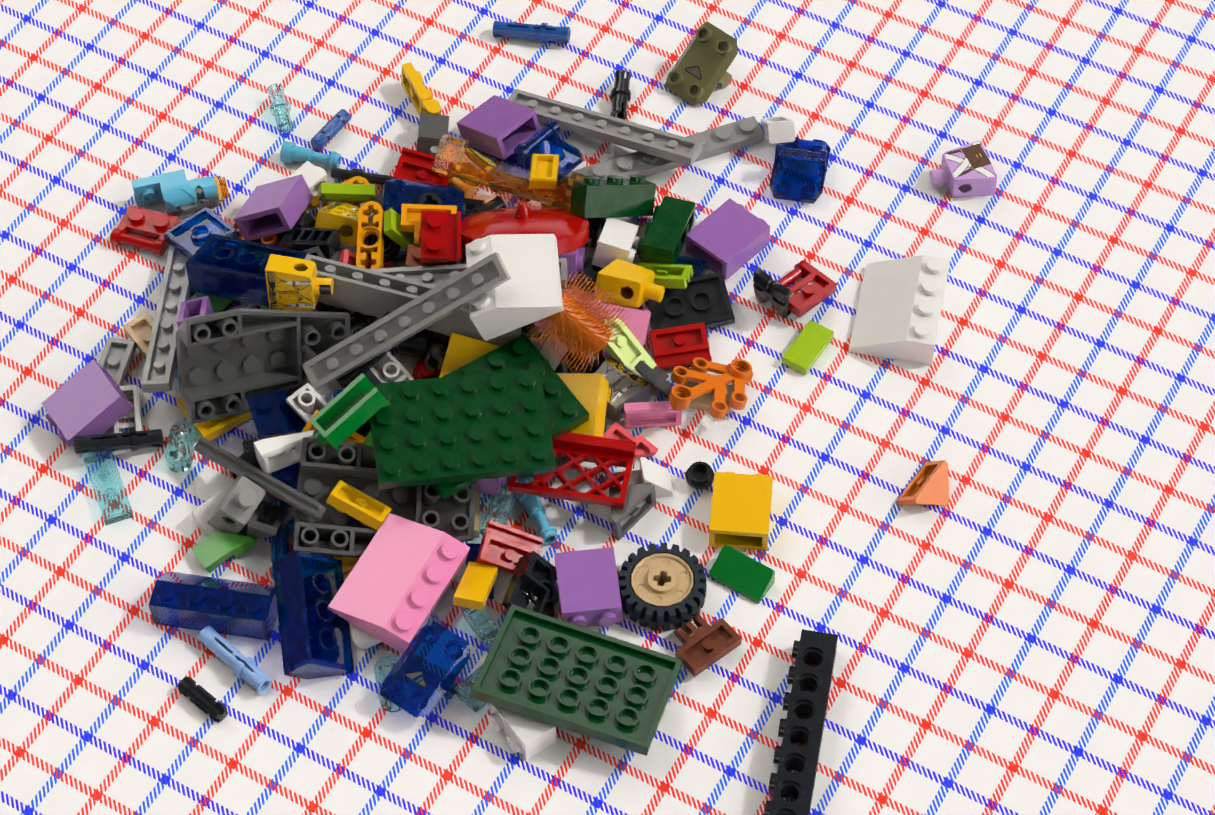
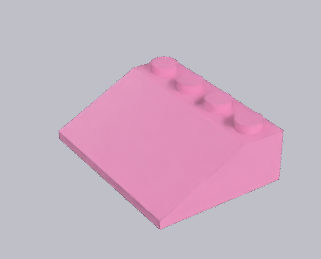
(399, 580)

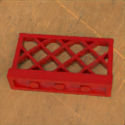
(587, 448)

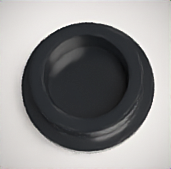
(700, 475)

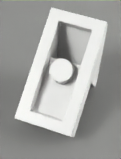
(654, 474)

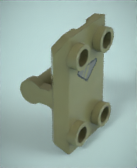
(703, 65)

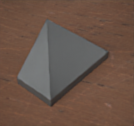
(638, 502)
(266, 520)

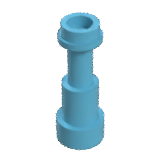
(291, 153)
(537, 513)

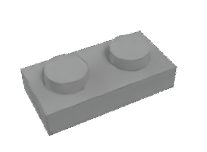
(117, 357)

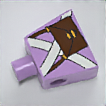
(966, 172)

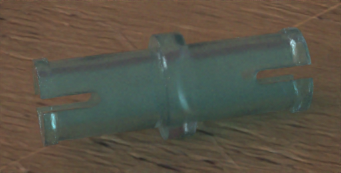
(280, 108)

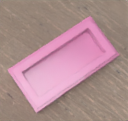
(651, 414)

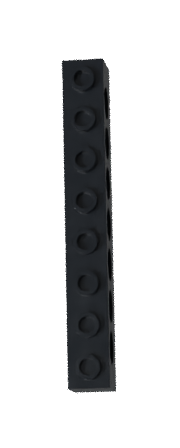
(815, 649)

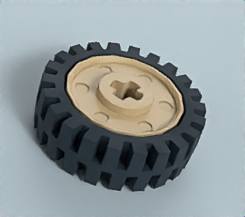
(662, 586)

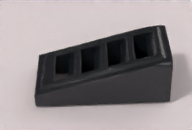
(325, 238)

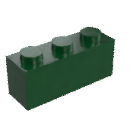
(613, 197)
(667, 231)

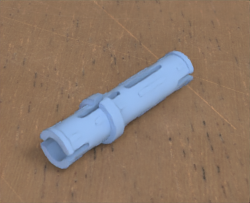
(243, 667)

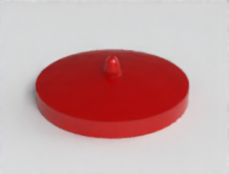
(568, 228)

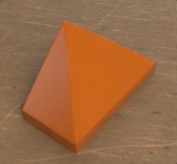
(928, 486)

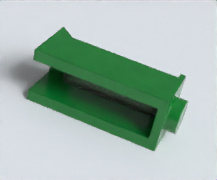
(347, 411)

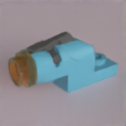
(179, 192)

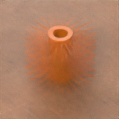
(580, 324)

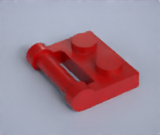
(144, 224)
(810, 290)

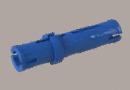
(530, 31)

